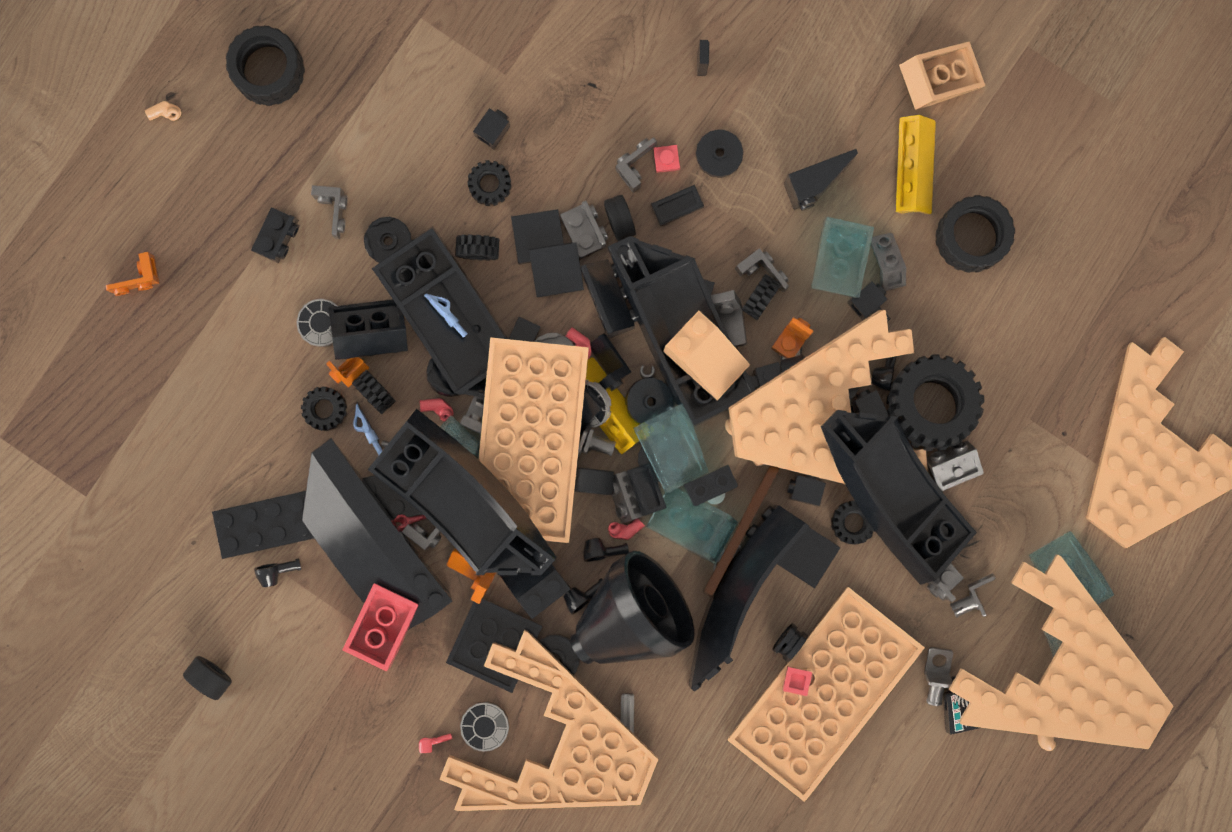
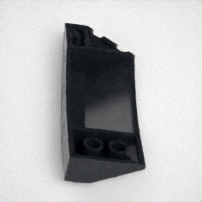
(430, 268)
(664, 296)
(896, 492)
(462, 500)
(364, 537)
(738, 588)

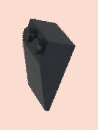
(810, 183)
(537, 591)

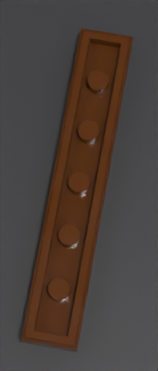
(740, 530)

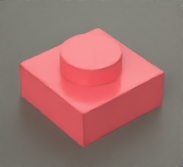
(666, 158)
(797, 681)

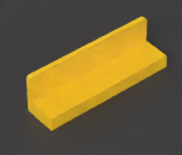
(915, 164)
(619, 424)

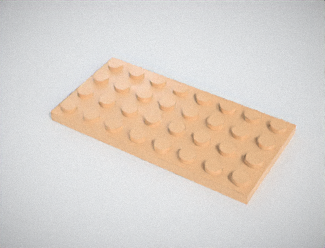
(535, 427)
(854, 666)

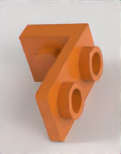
(145, 267)
(792, 338)
(481, 582)

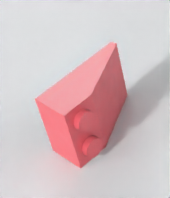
(380, 627)

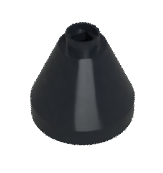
(634, 615)

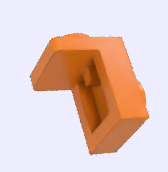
(348, 371)

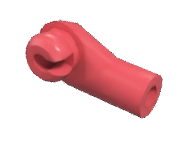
(579, 339)
(437, 405)
(623, 531)

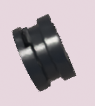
(790, 642)

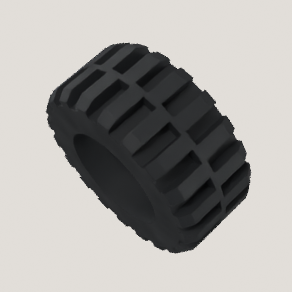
(956, 381)

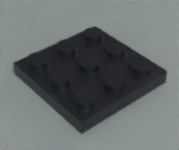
(481, 628)

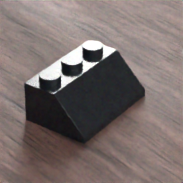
(608, 297)
(367, 329)

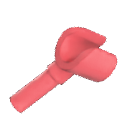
(408, 520)
(425, 744)

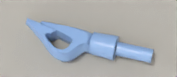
(445, 312)
(366, 428)

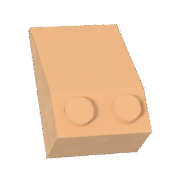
(941, 75)
(706, 355)

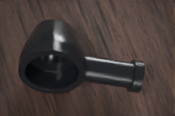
(883, 376)
(595, 550)
(269, 573)
(577, 599)

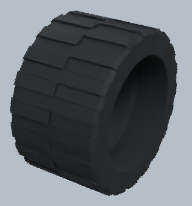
(248, 43)
(995, 214)

